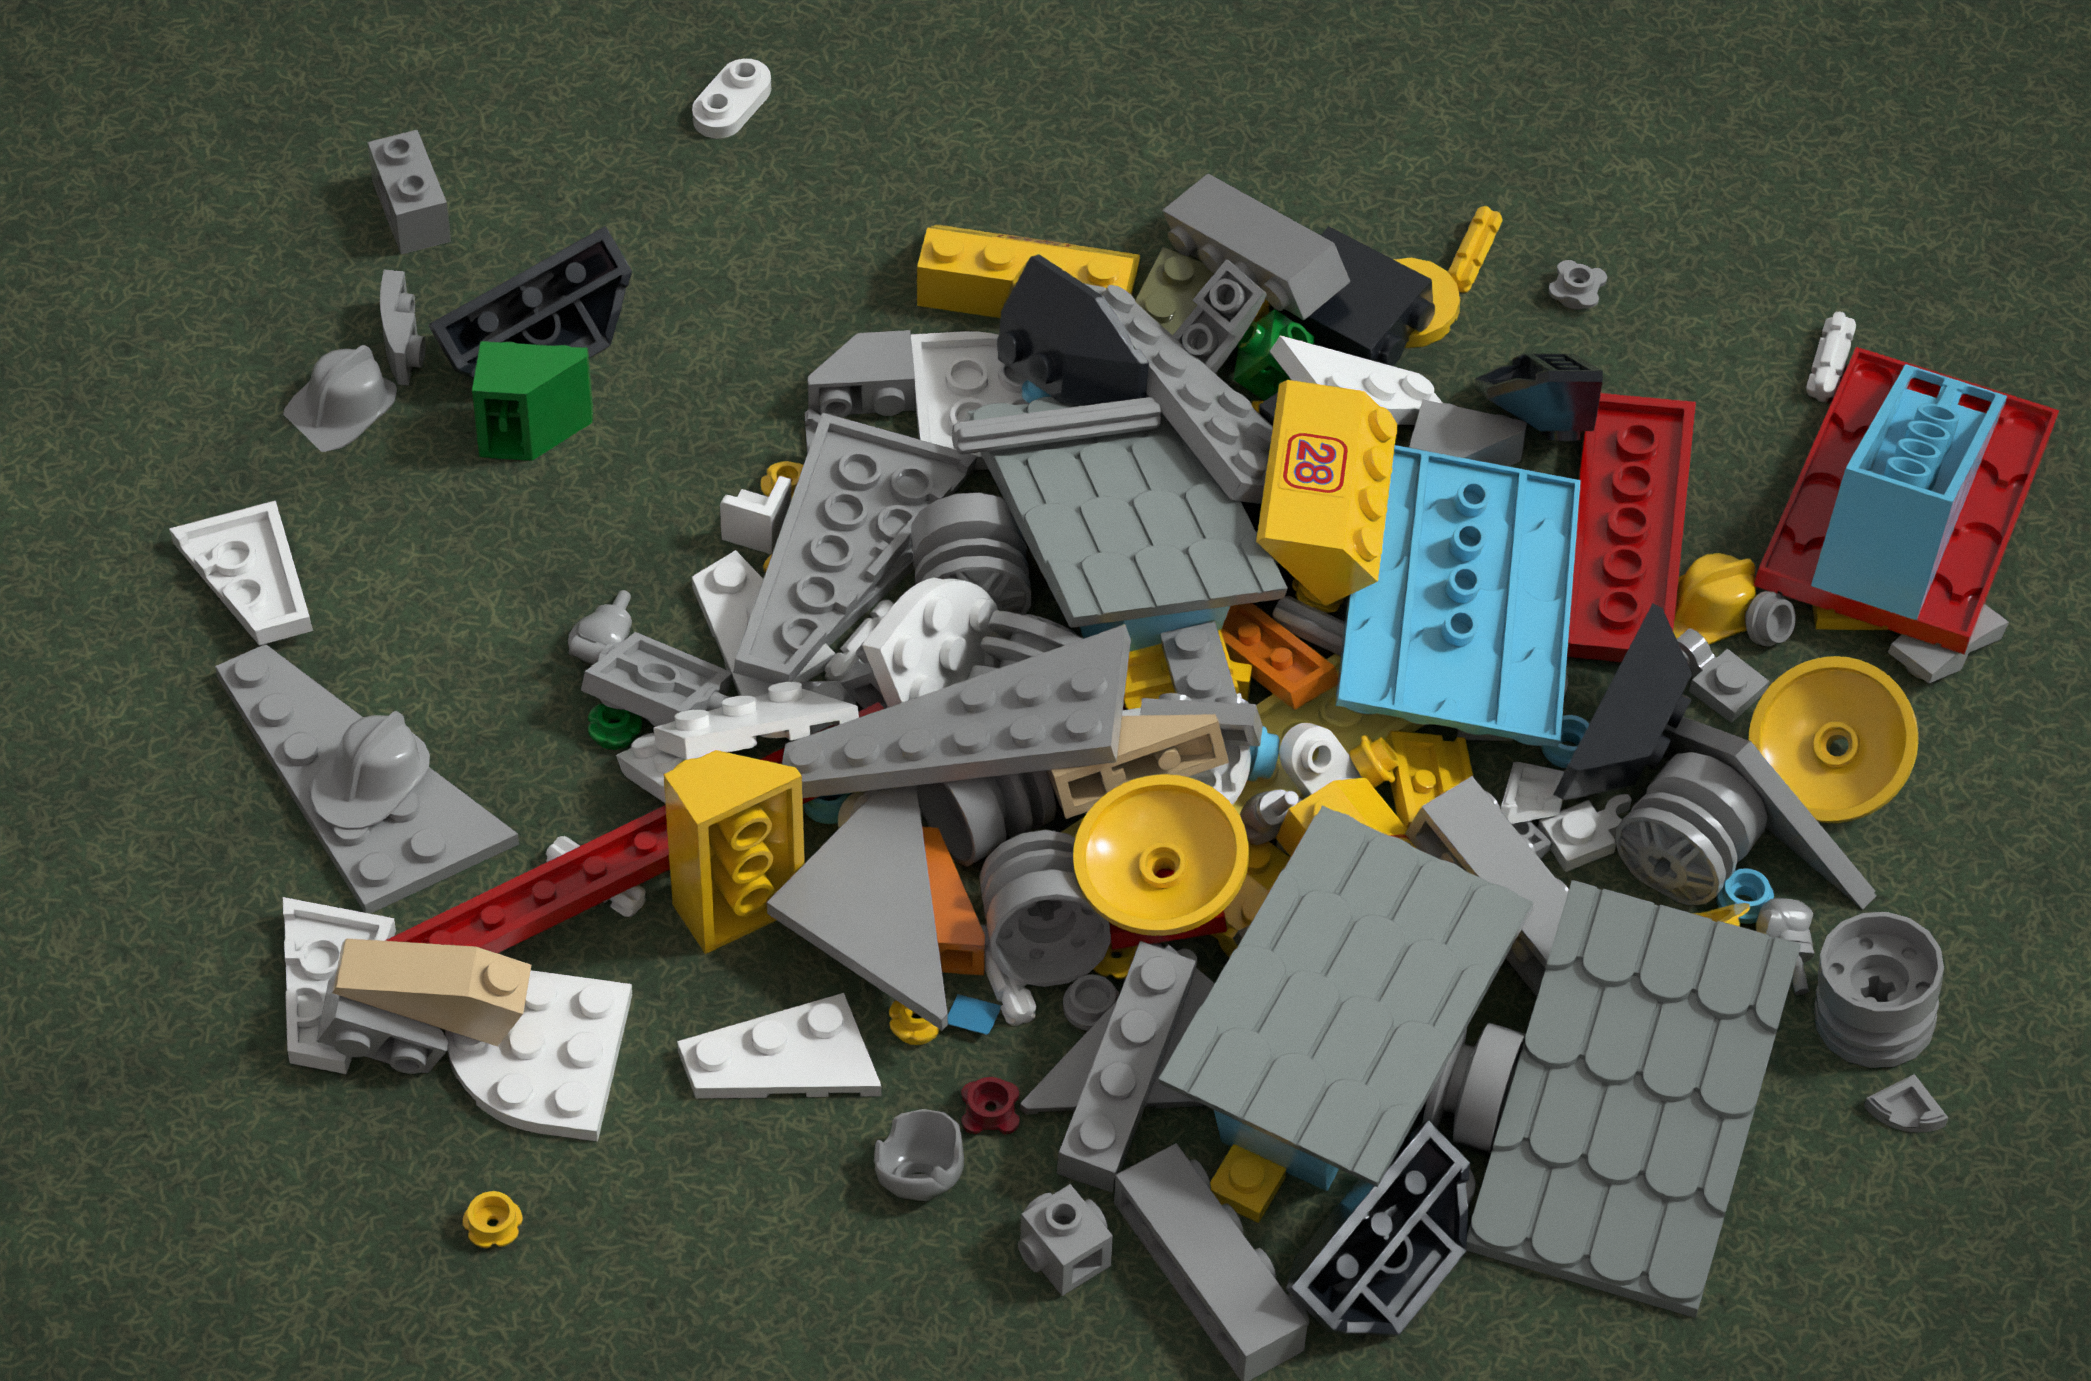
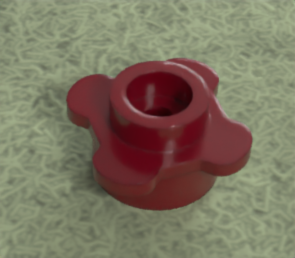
(985, 1092)

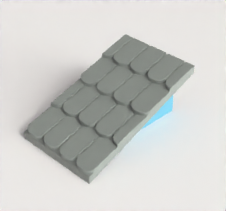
(1130, 529)
(1344, 1001)
(1633, 1098)

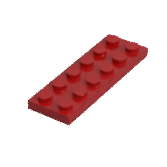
(1629, 521)

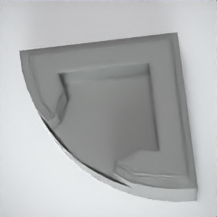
(1907, 1105)

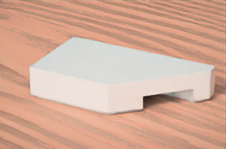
(1531, 793)

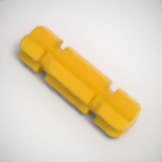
(1474, 247)

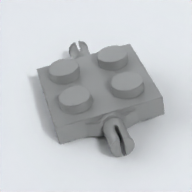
(650, 677)

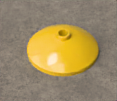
(1832, 702)
(1153, 827)

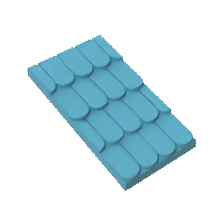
(1467, 600)

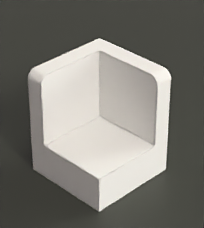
(755, 518)

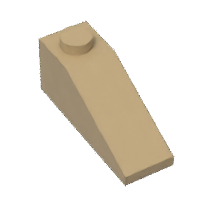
(1146, 748)
(436, 984)

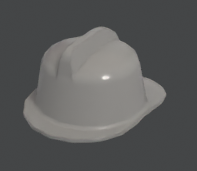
(341, 398)
(369, 772)

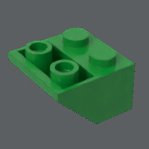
(529, 398)

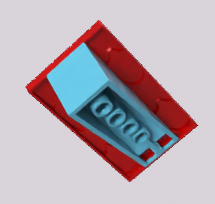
(1908, 500)

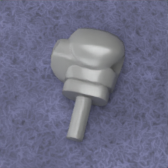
(607, 624)
(1265, 814)
(1789, 921)

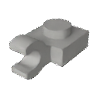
(1720, 682)

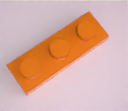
(1277, 656)

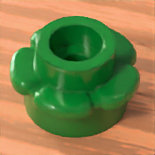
(614, 735)

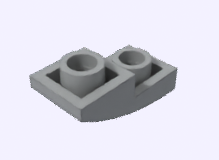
(1221, 316)
(402, 343)
(1935, 662)

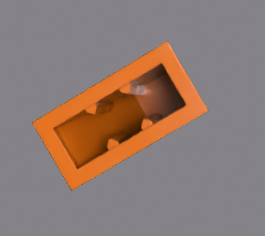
(957, 926)

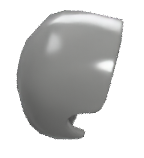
(920, 1143)

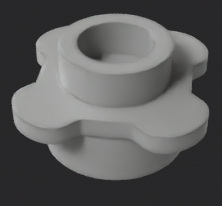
(1574, 294)

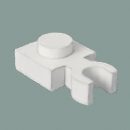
(1582, 833)

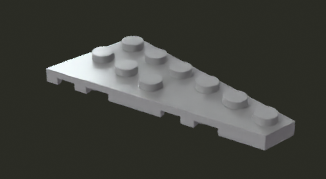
(1201, 407)
(841, 537)
(1012, 720)
(299, 729)

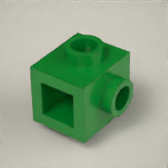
(1255, 365)

